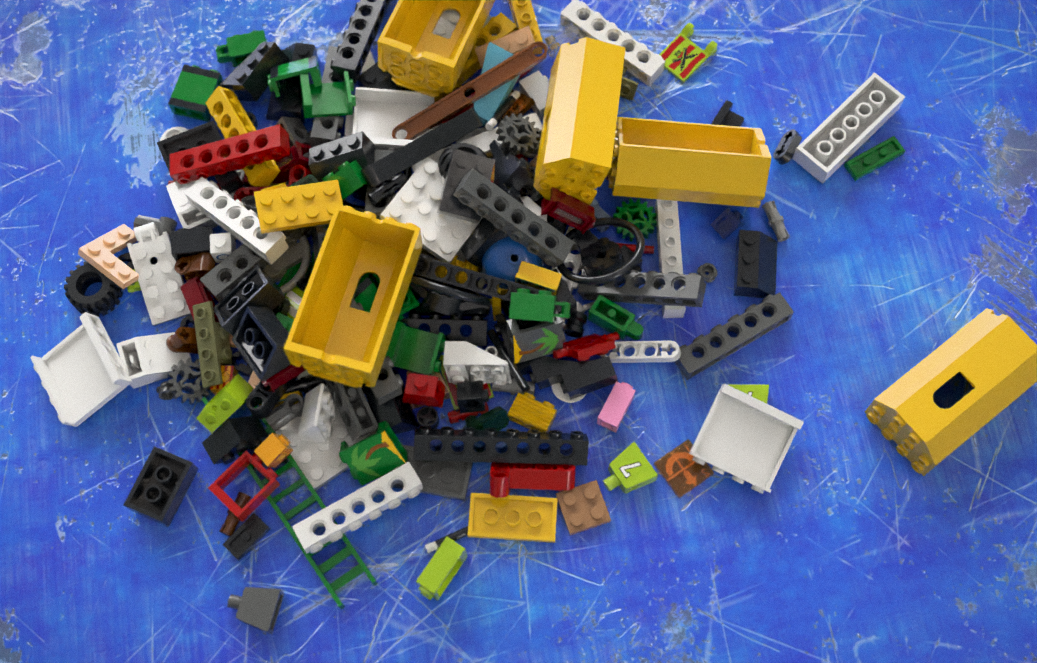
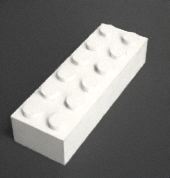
(848, 128)

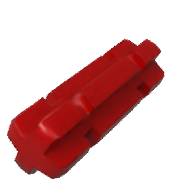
(454, 415)

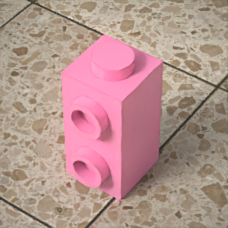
(616, 406)

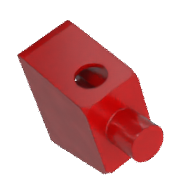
(423, 390)

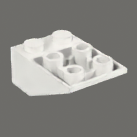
(188, 215)
(149, 358)
(469, 363)
(317, 416)

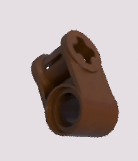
(195, 265)
(183, 341)

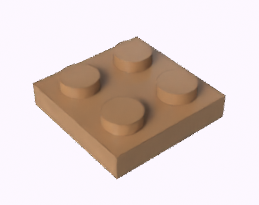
(583, 507)

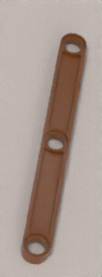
(482, 85)

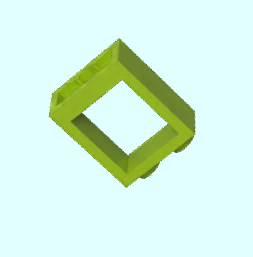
(224, 403)
(441, 569)

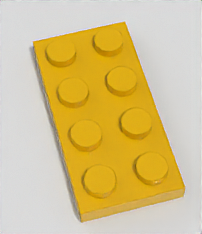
(297, 206)
(512, 518)

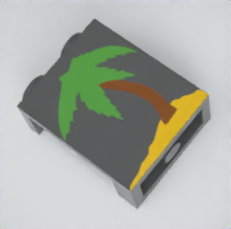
(536, 340)

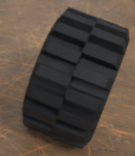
(98, 303)

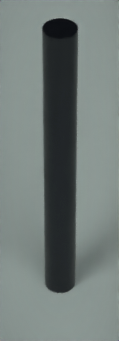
(506, 356)

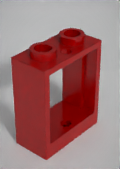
(232, 472)

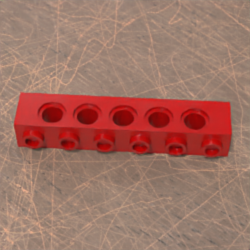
(230, 154)

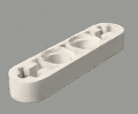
(639, 354)

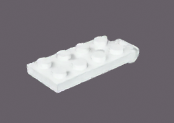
(160, 281)

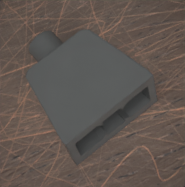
(258, 607)

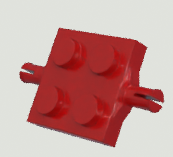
(587, 346)

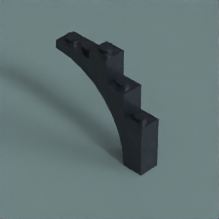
(510, 176)
(574, 377)

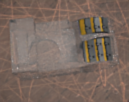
(566, 35)

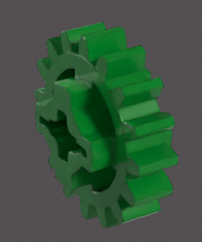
(636, 211)

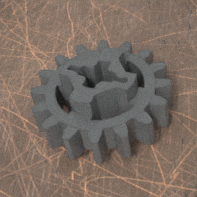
(518, 134)
(187, 373)

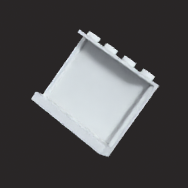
(382, 110)
(82, 372)
(745, 438)

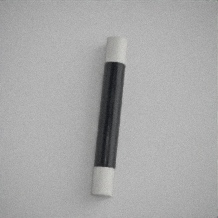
(502, 110)
(454, 536)

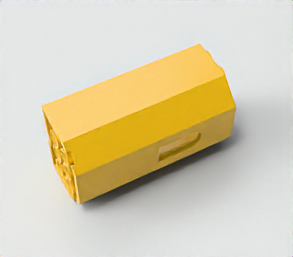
(424, 59)
(580, 119)
(689, 162)
(328, 333)
(990, 356)

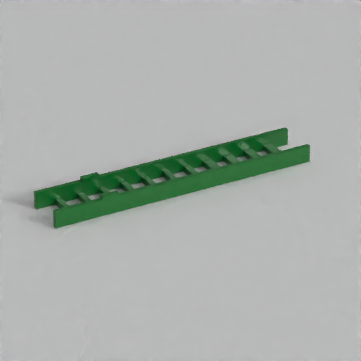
(334, 560)

